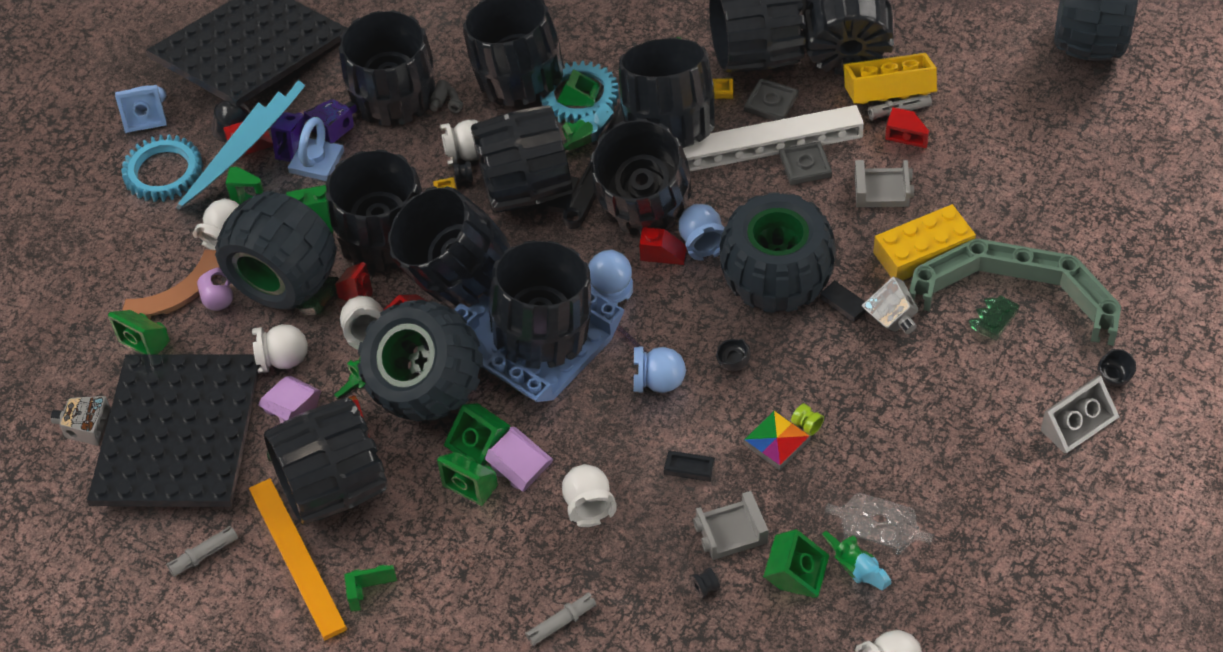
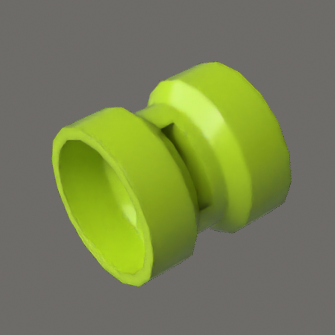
(807, 419)

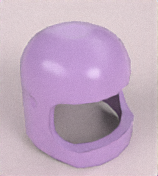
(214, 296)

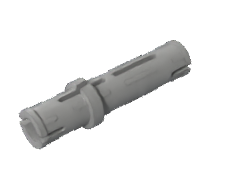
(907, 104)
(208, 547)
(570, 613)

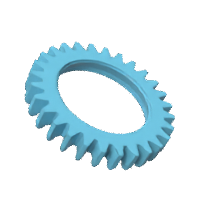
(609, 96)
(133, 163)

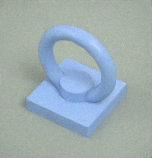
(141, 107)
(315, 156)

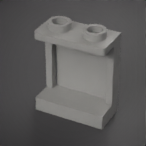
(883, 186)
(732, 527)

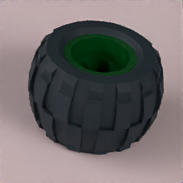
(1094, 28)
(276, 250)
(777, 252)
(444, 359)

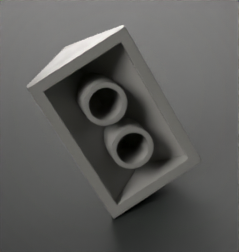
(1079, 415)

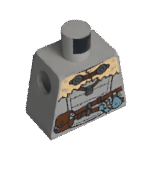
(893, 306)
(83, 419)

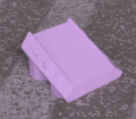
(289, 398)
(518, 459)

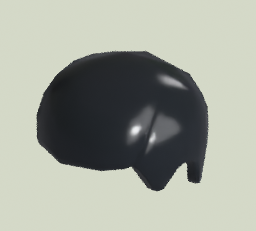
(733, 354)
(1116, 367)

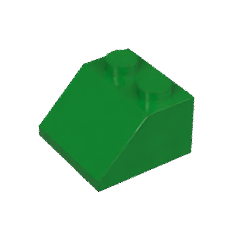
(315, 199)
(139, 332)
(475, 432)
(467, 477)
(796, 564)

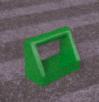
(572, 90)
(235, 183)

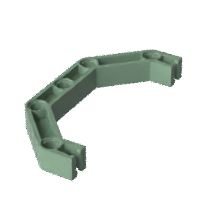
(1025, 264)

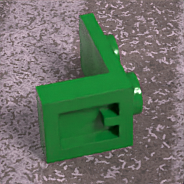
(364, 578)

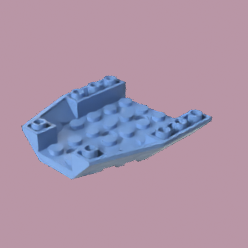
(546, 382)

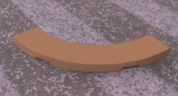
(177, 296)

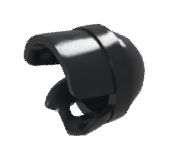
(226, 115)

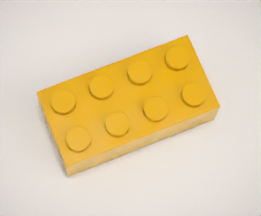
(890, 78)
(920, 241)

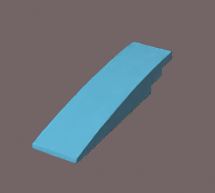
(242, 140)

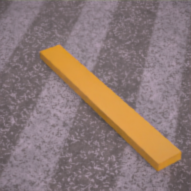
(297, 560)

